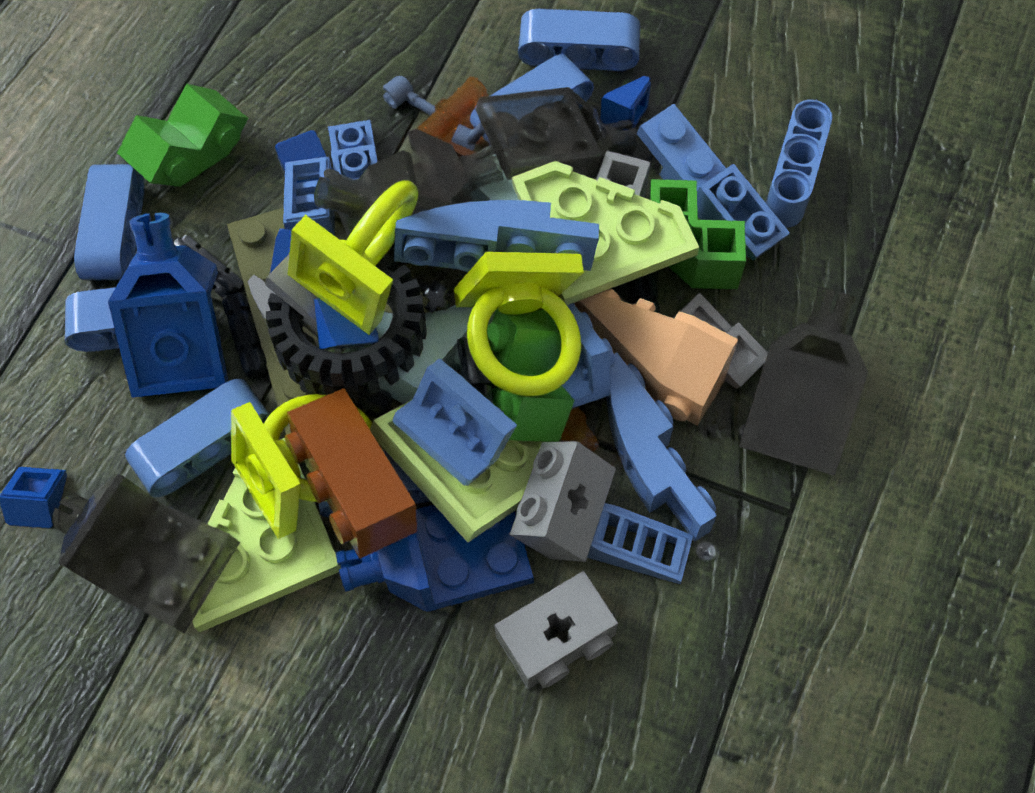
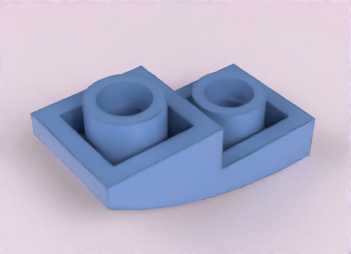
(352, 148)

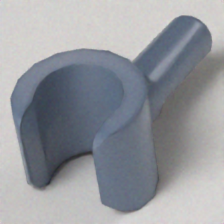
(400, 90)
(468, 137)

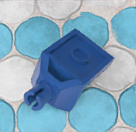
(166, 315)
(439, 565)

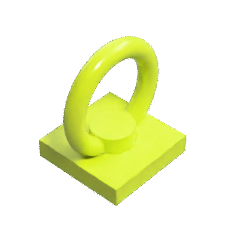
(346, 270)
(519, 286)
(268, 463)

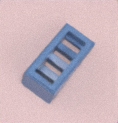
(300, 196)
(643, 526)

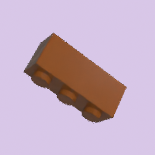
(350, 474)

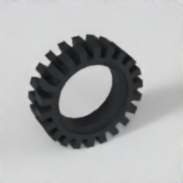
(349, 369)

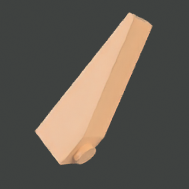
(677, 356)

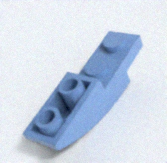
(720, 190)
(463, 232)
(641, 435)

